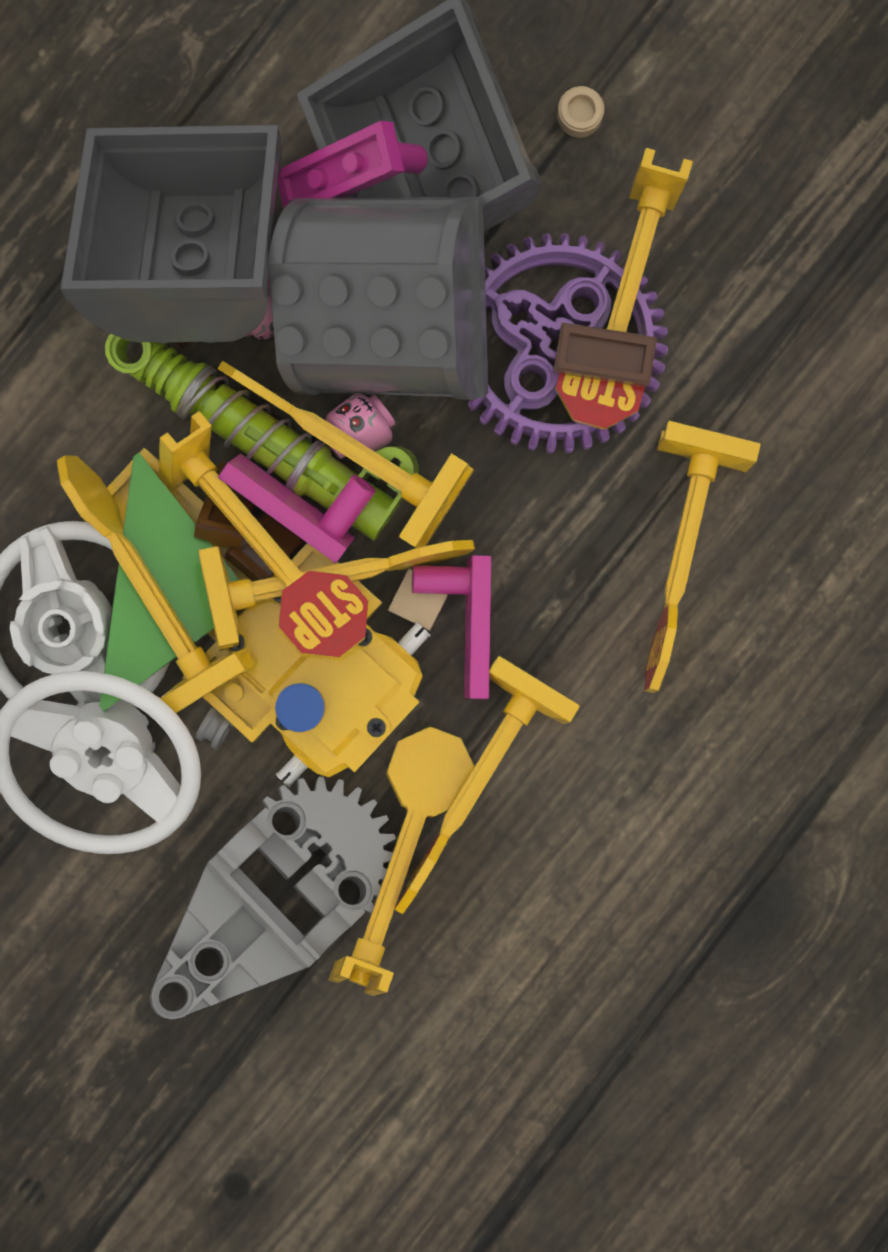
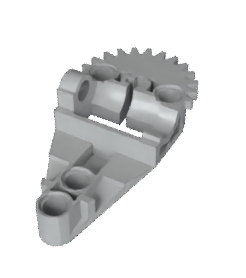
(245, 926)

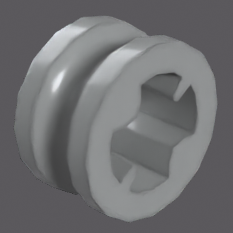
(214, 728)

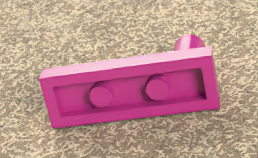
(351, 165)
(323, 531)
(476, 584)

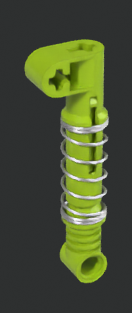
(298, 461)

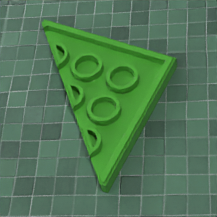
(168, 547)

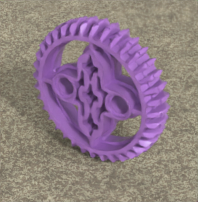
(540, 330)

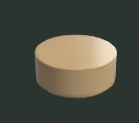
(580, 111)

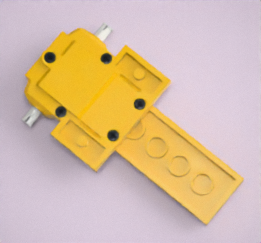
(362, 691)

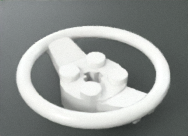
(54, 591)
(123, 767)

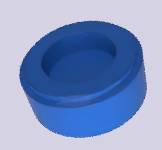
(300, 707)

